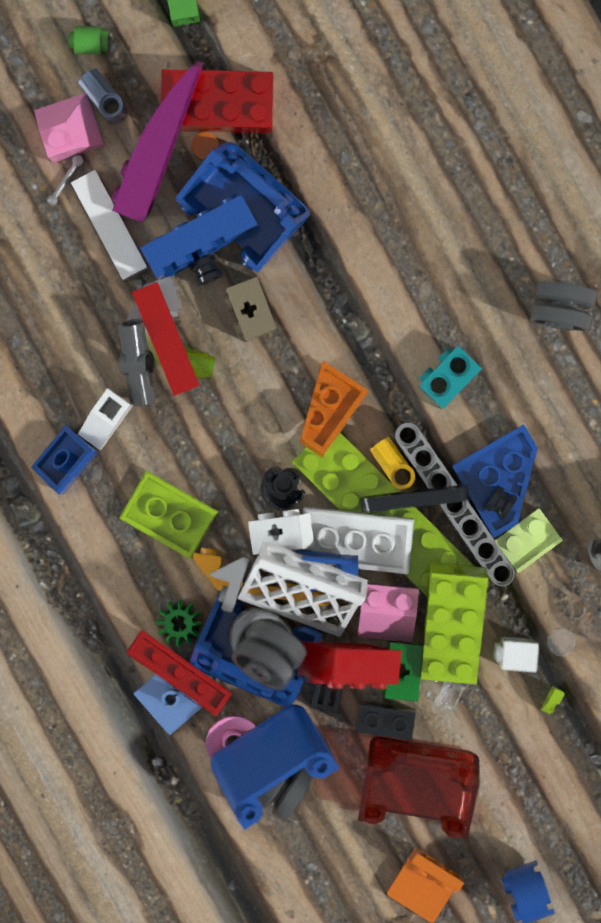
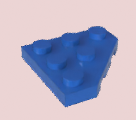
(500, 463)

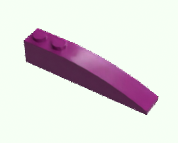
(153, 151)

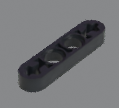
(415, 498)

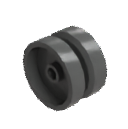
(563, 306)
(269, 654)
(289, 794)

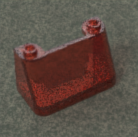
(420, 783)

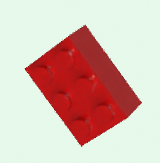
(350, 664)

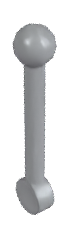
(77, 162)

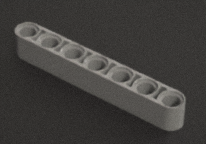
(466, 511)

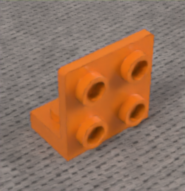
(424, 885)

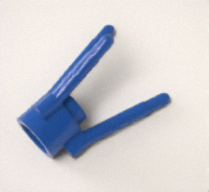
(346, 563)

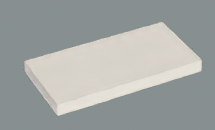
(377, 539)

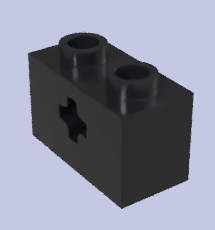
(385, 720)

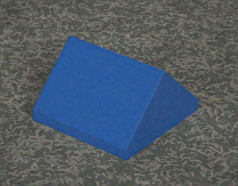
(64, 460)

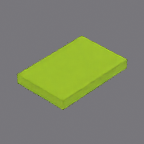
(168, 514)

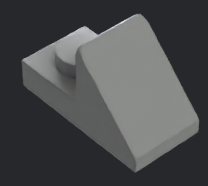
(234, 574)

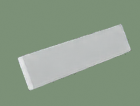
(109, 225)

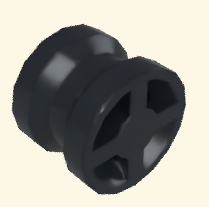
(205, 270)
(500, 502)

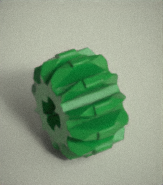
(170, 623)

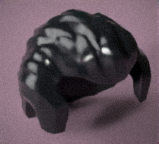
(280, 488)

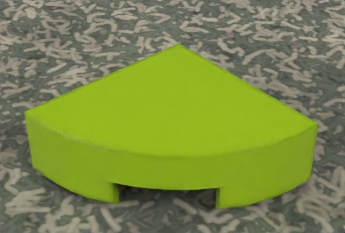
(554, 697)

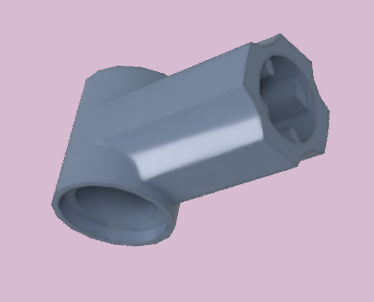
(102, 95)

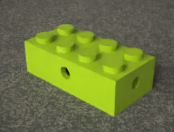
(454, 623)

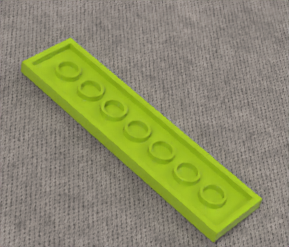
(347, 476)

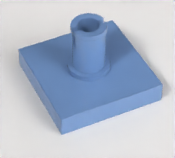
(166, 703)

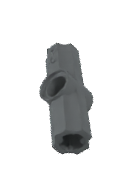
(136, 362)

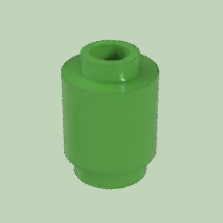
(89, 40)

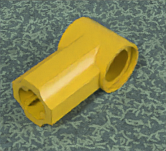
(392, 461)

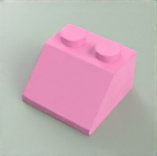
(388, 612)

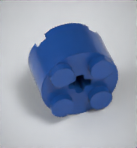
(528, 892)

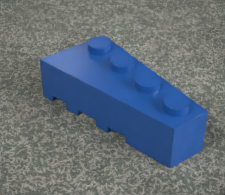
(200, 237)

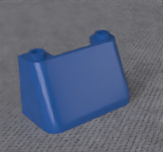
(233, 171)
(214, 656)
(269, 757)

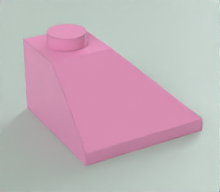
(68, 128)

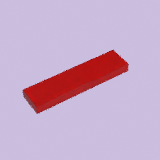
(165, 339)
(178, 673)

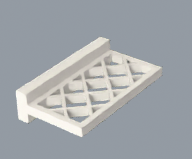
(310, 575)

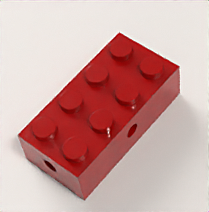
(226, 101)

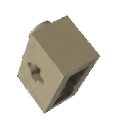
(250, 293)

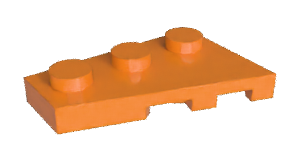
(330, 408)

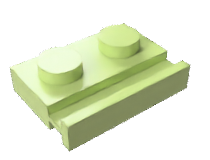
(528, 540)

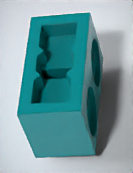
(453, 381)

